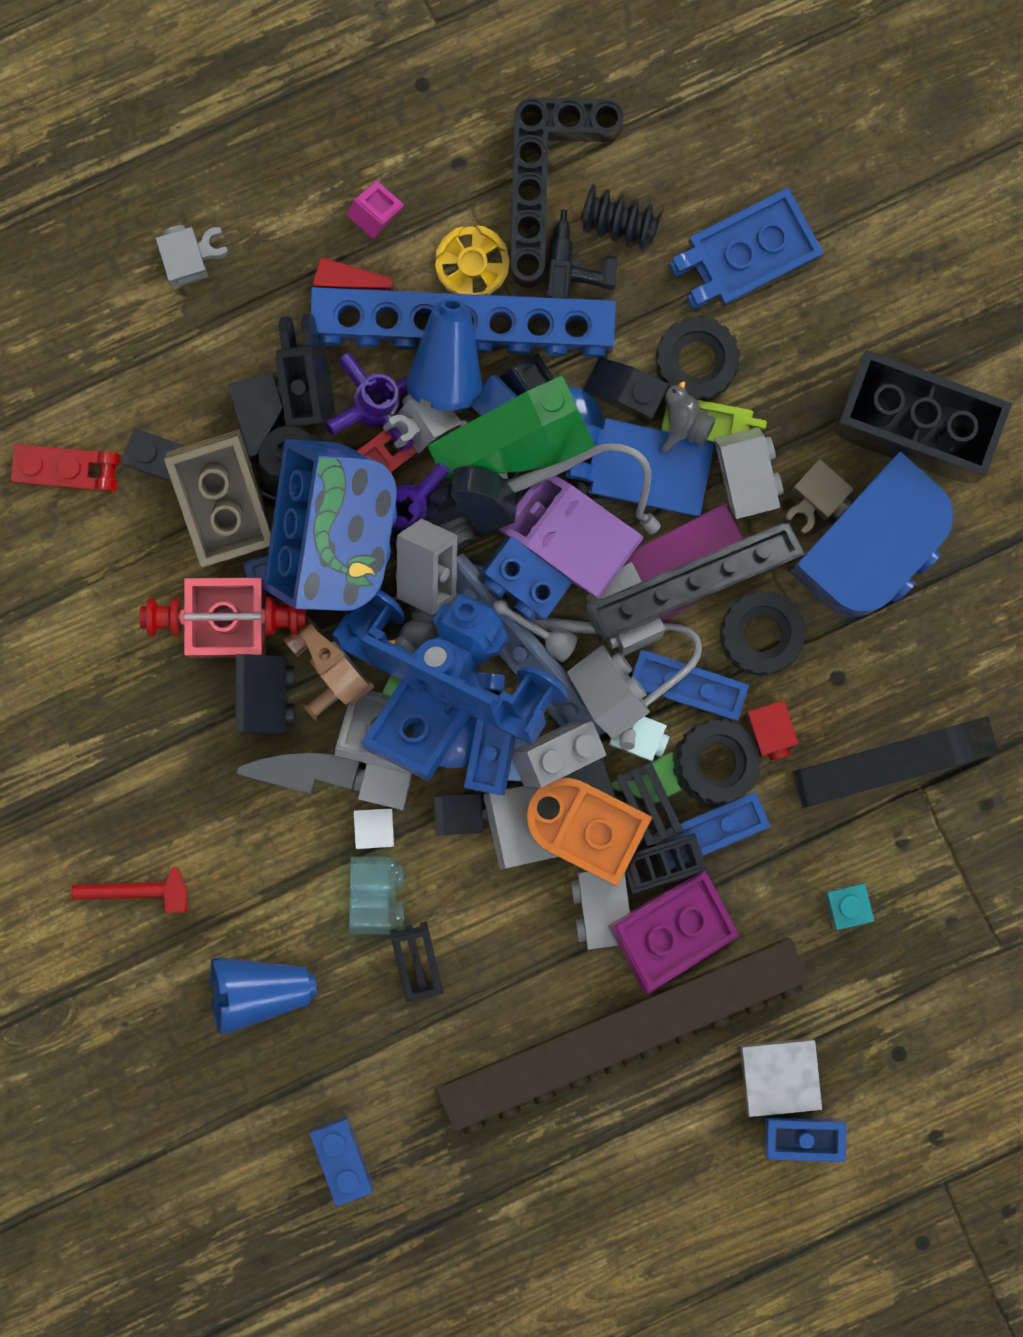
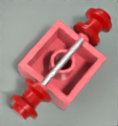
(222, 617)

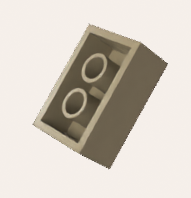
(219, 498)

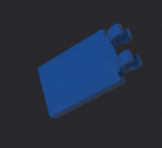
(748, 250)
(676, 477)

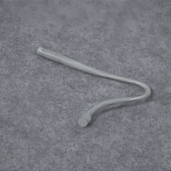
(647, 521)
(627, 738)

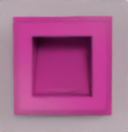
(374, 209)

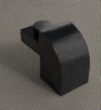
(474, 493)

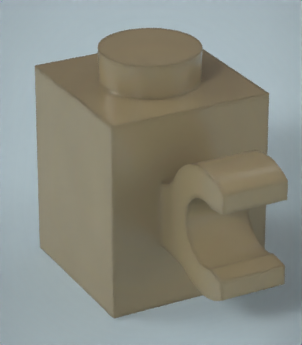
(820, 493)

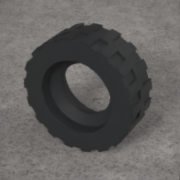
(717, 338)
(763, 604)
(745, 756)

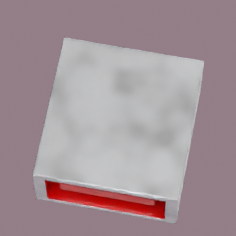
(780, 1077)

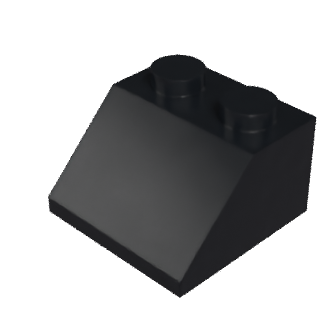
(263, 695)

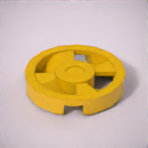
(472, 261)

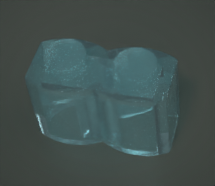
(373, 895)

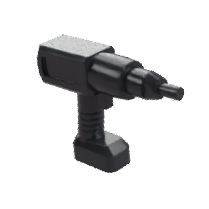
(564, 269)

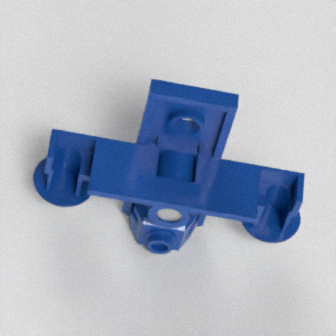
(440, 681)

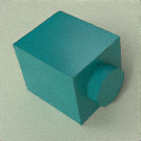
(848, 906)

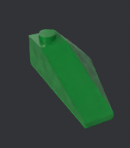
(519, 435)

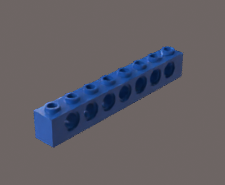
(596, 315)

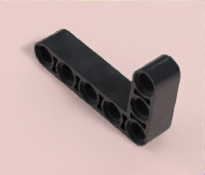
(536, 173)
(895, 762)

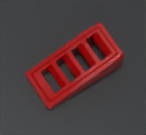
(342, 276)

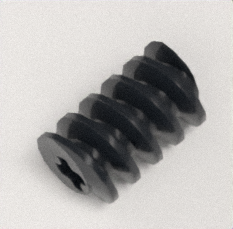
(620, 219)

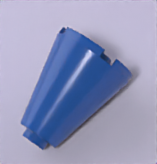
(446, 359)
(256, 991)

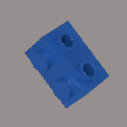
(524, 579)

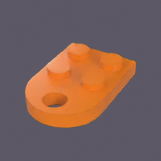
(590, 828)

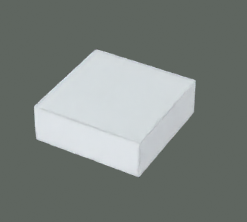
(374, 828)

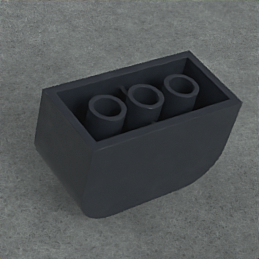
(923, 416)

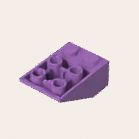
(573, 534)

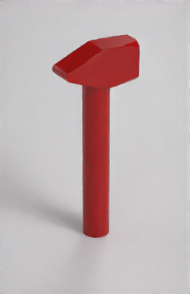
(174, 891)

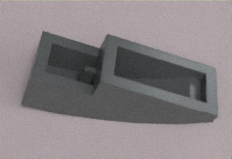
(303, 770)

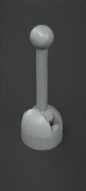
(558, 642)

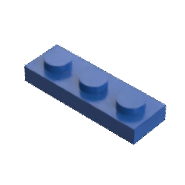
(697, 689)
(721, 826)

